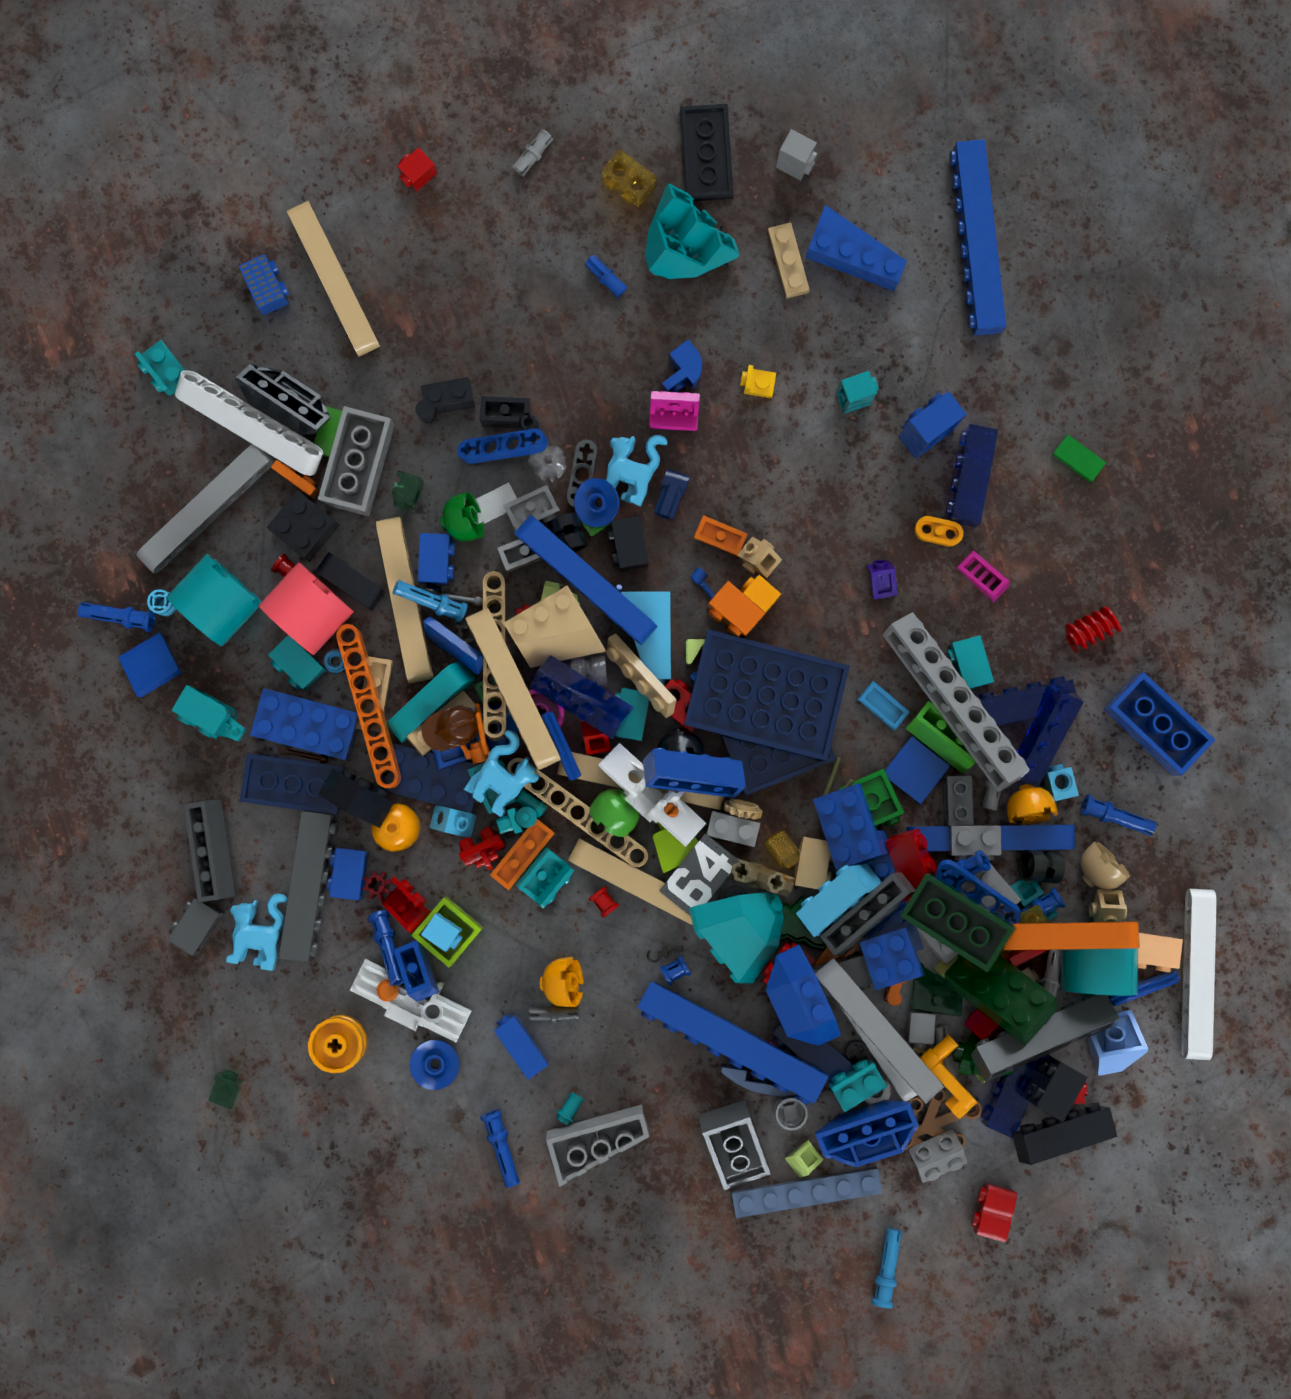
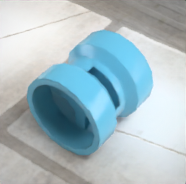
(164, 608)

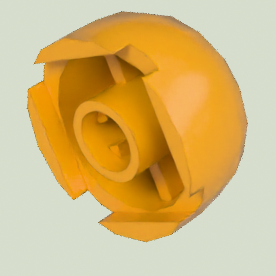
(1030, 805)
(398, 829)
(562, 981)

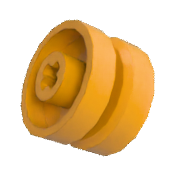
(327, 1054)

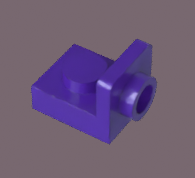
(882, 579)

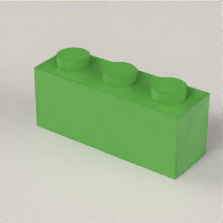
(937, 735)

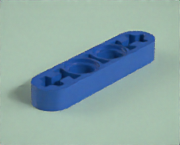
(502, 442)
(981, 890)

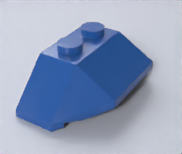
(800, 999)
(868, 1133)

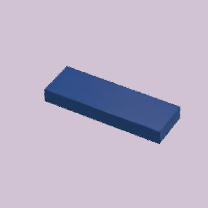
(453, 645)

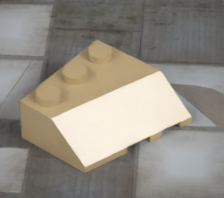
(555, 629)

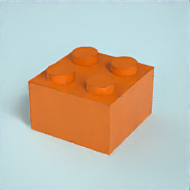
(734, 611)

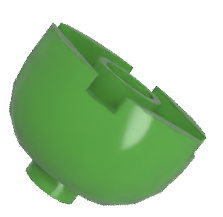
(614, 812)

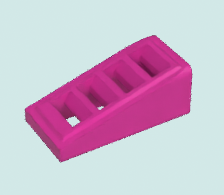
(989, 570)

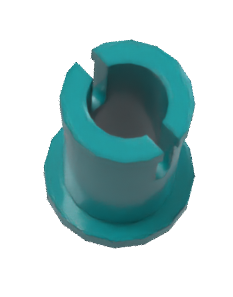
(527, 800)
(569, 1108)

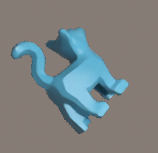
(633, 473)
(499, 779)
(257, 936)

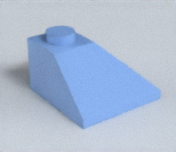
(1117, 1046)

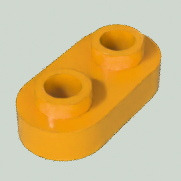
(938, 531)

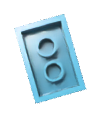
(837, 897)

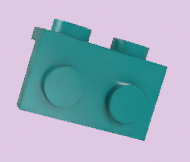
(545, 877)

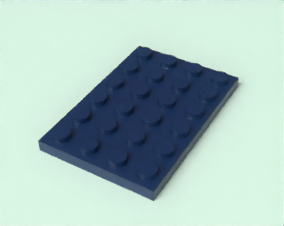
(766, 695)

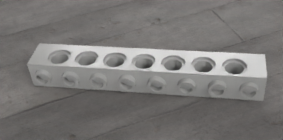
(955, 702)

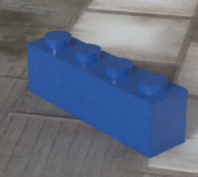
(693, 773)

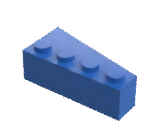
(853, 251)

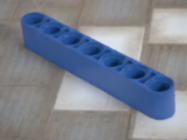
(585, 579)
(1012, 837)

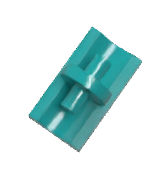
(517, 820)

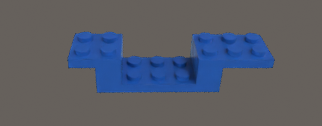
(854, 840)

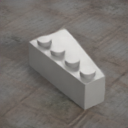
(594, 1141)

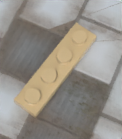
(641, 676)

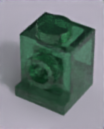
(406, 490)

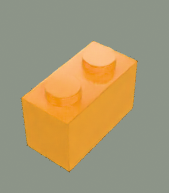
(760, 592)

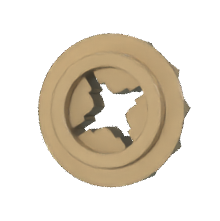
(743, 809)

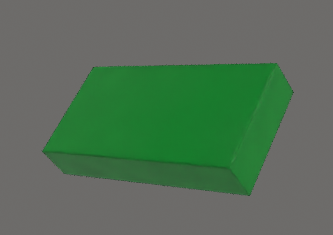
(1079, 458)

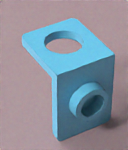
(453, 821)

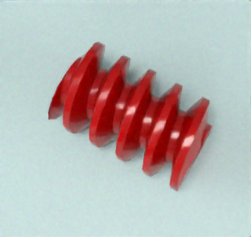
(1090, 627)

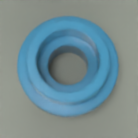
(328, 661)

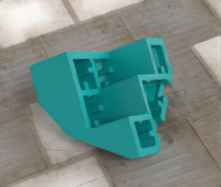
(685, 240)
(741, 931)

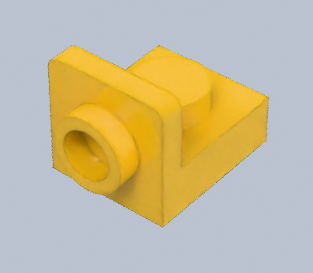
(758, 382)

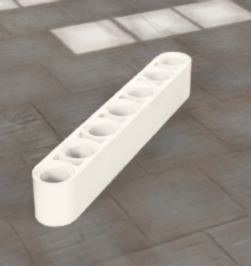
(248, 422)
(1198, 974)

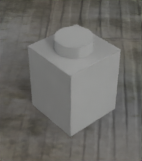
(920, 1028)

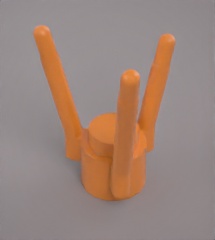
(479, 749)

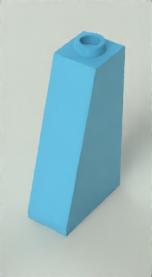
(656, 650)

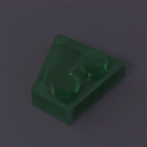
(934, 996)

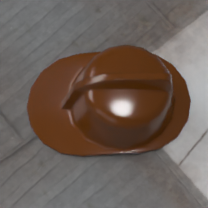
(450, 728)

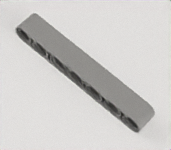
(205, 508)
(879, 1030)

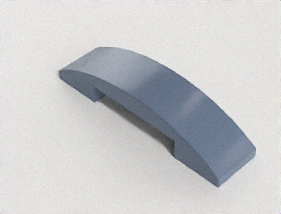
(739, 1077)

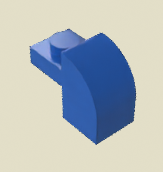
(688, 366)

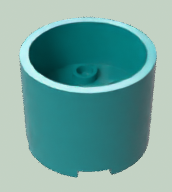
(214, 600)
(1100, 971)

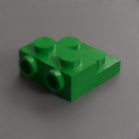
(880, 798)

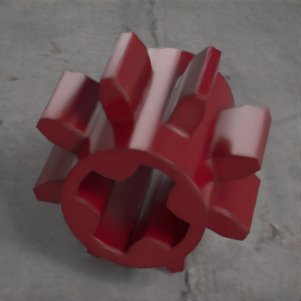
(372, 881)

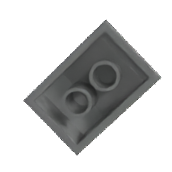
(734, 1144)

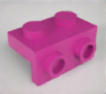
(674, 410)

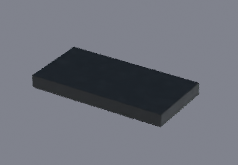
(707, 152)

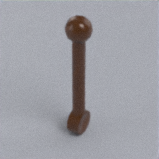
(283, 750)

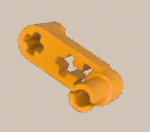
(962, 1099)

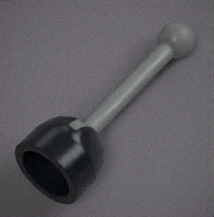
(478, 601)

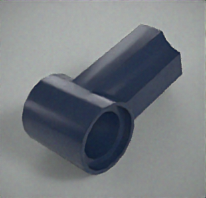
(672, 488)

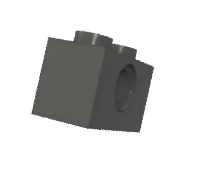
(957, 800)

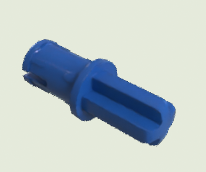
(606, 276)

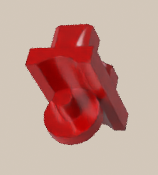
(484, 852)

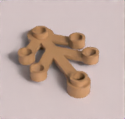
(931, 1125)

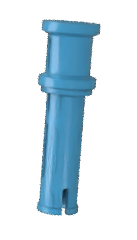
(440, 604)
(886, 1278)

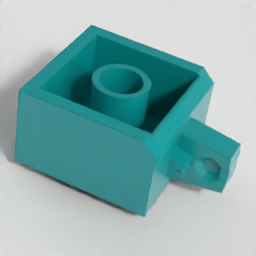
(210, 714)

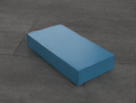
(883, 705)

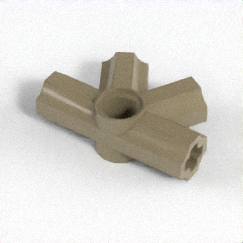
(762, 877)

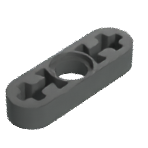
(579, 456)

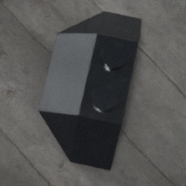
(283, 399)

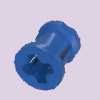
(675, 970)

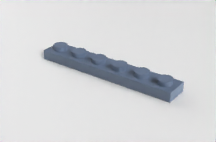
(806, 1192)

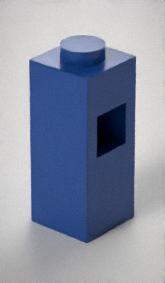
(521, 1045)

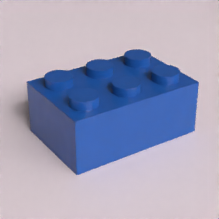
(932, 424)

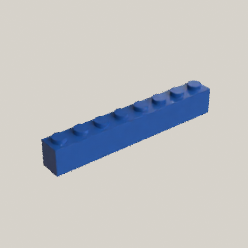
(978, 237)
(732, 1041)

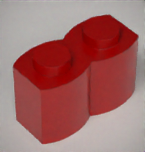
(994, 1212)

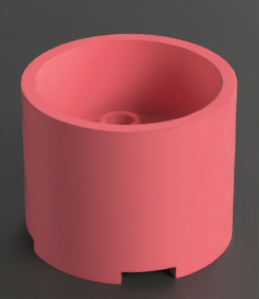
(305, 609)

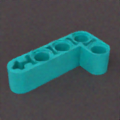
(431, 699)

